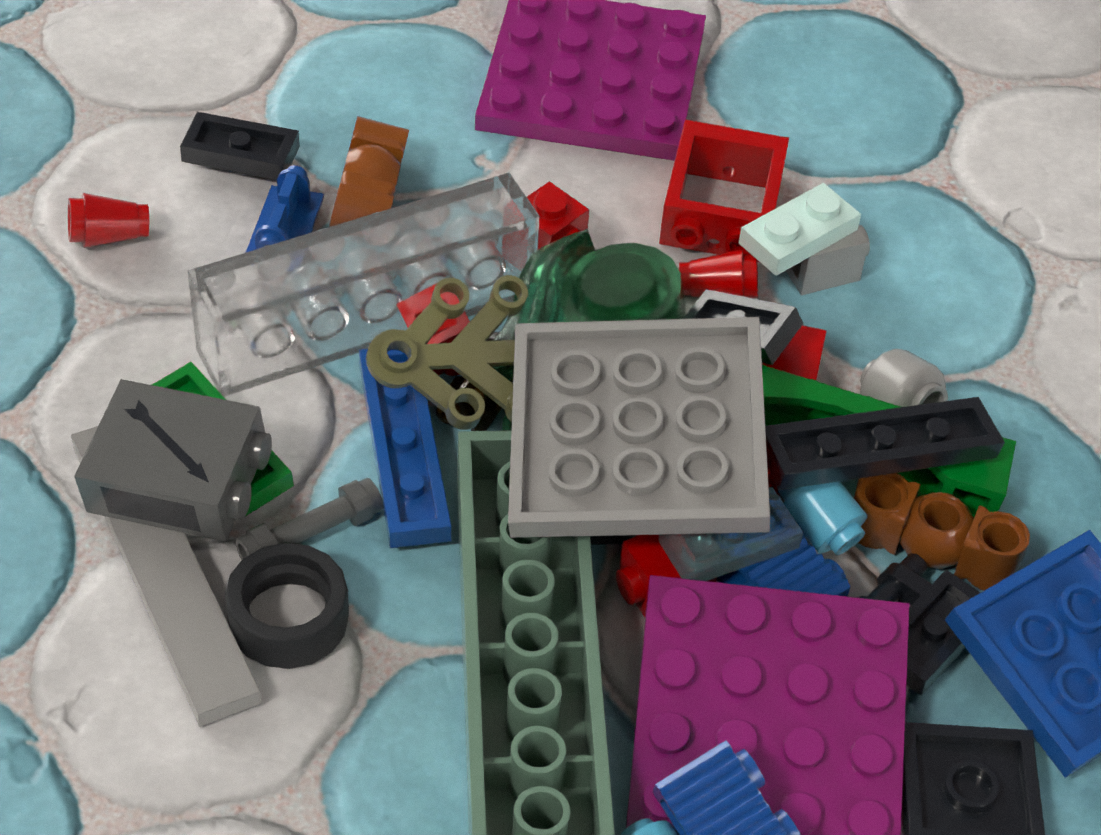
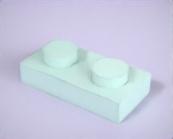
(799, 228)

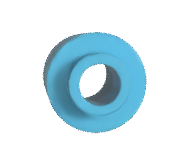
(826, 516)

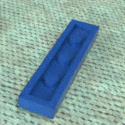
(405, 461)

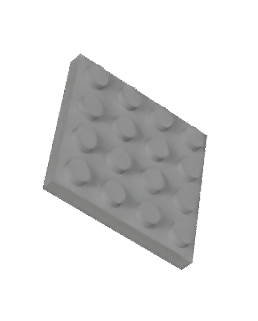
(638, 428)

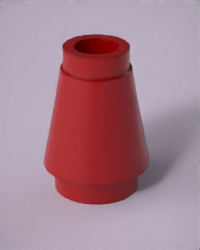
(105, 220)
(725, 273)

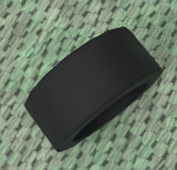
(280, 566)

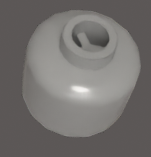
(903, 379)

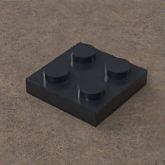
(970, 781)

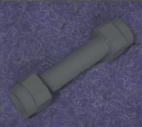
(356, 503)

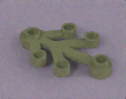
(467, 354)

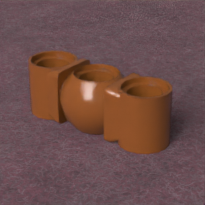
(369, 170)
(941, 530)

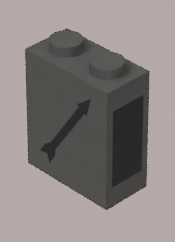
(173, 460)

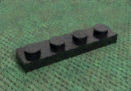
(880, 442)

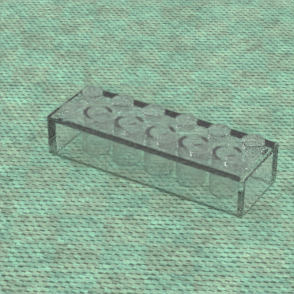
(341, 285)

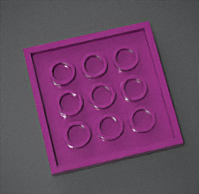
(593, 75)
(789, 678)

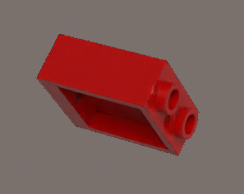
(726, 156)

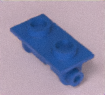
(288, 210)

